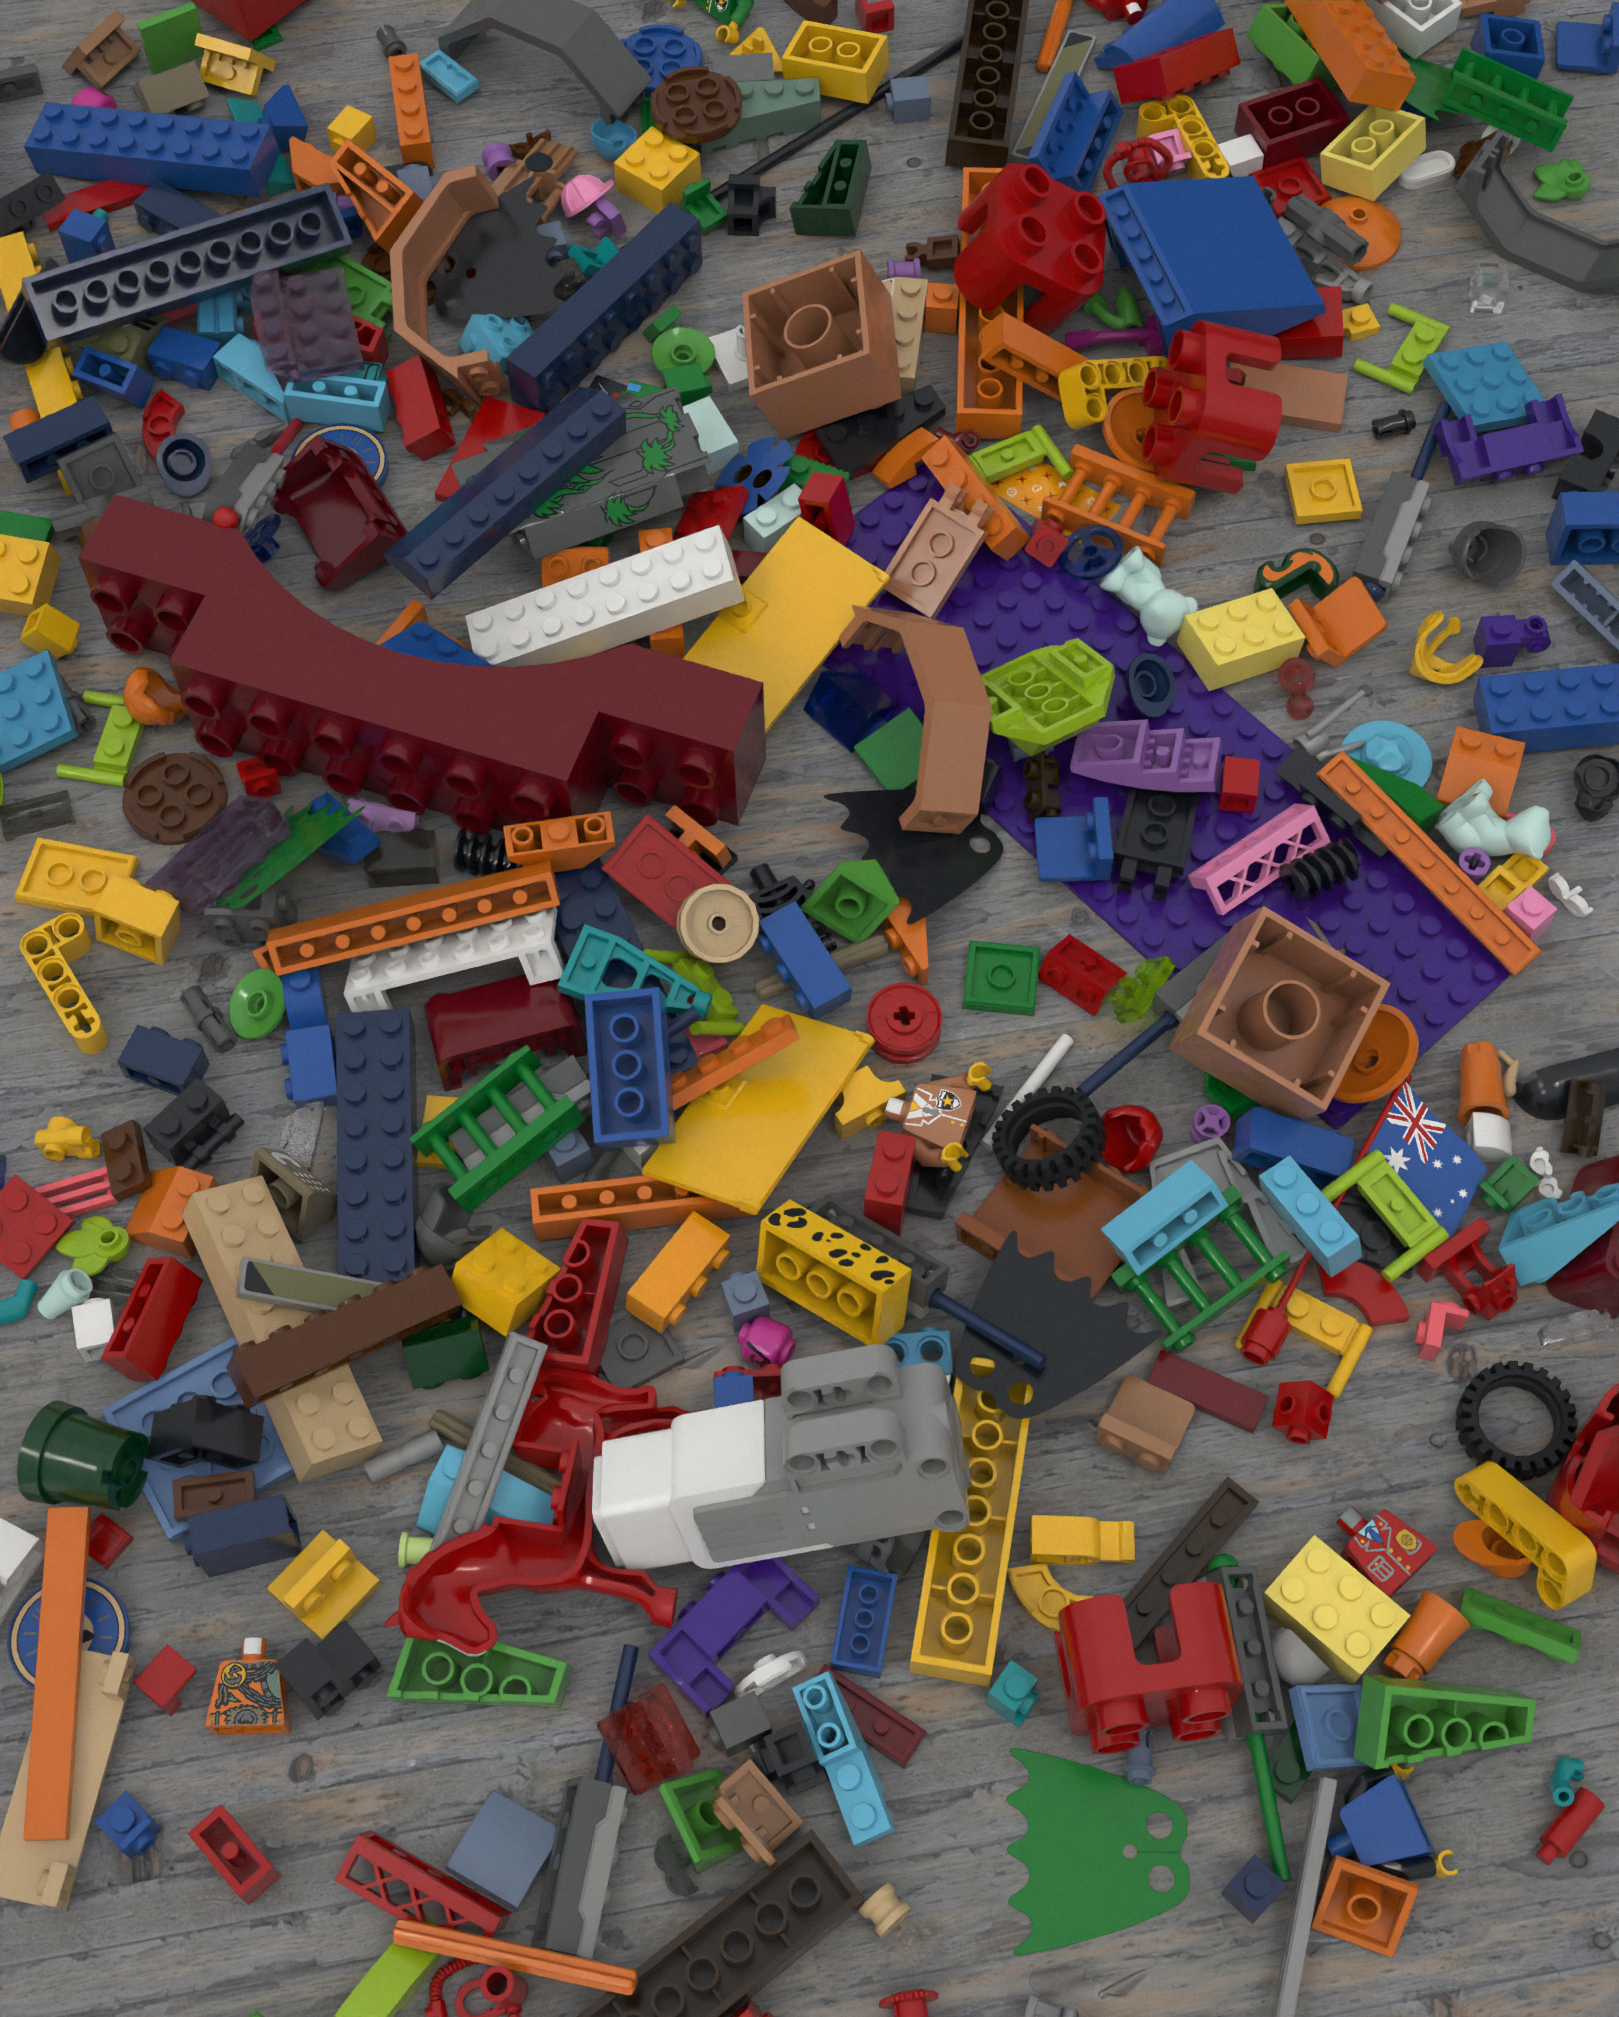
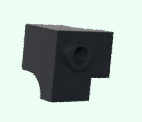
(749, 204)
(789, 1757)

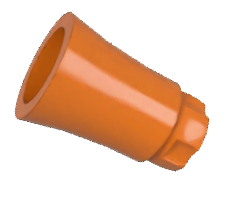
(1481, 1082)
(1424, 1638)

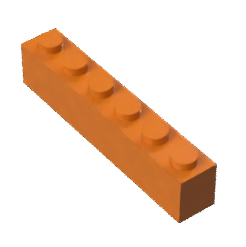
(632, 1201)

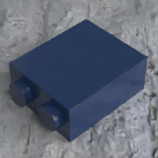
(243, 1536)

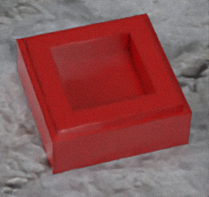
(107, 1541)

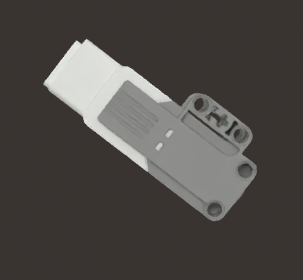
(829, 1463)

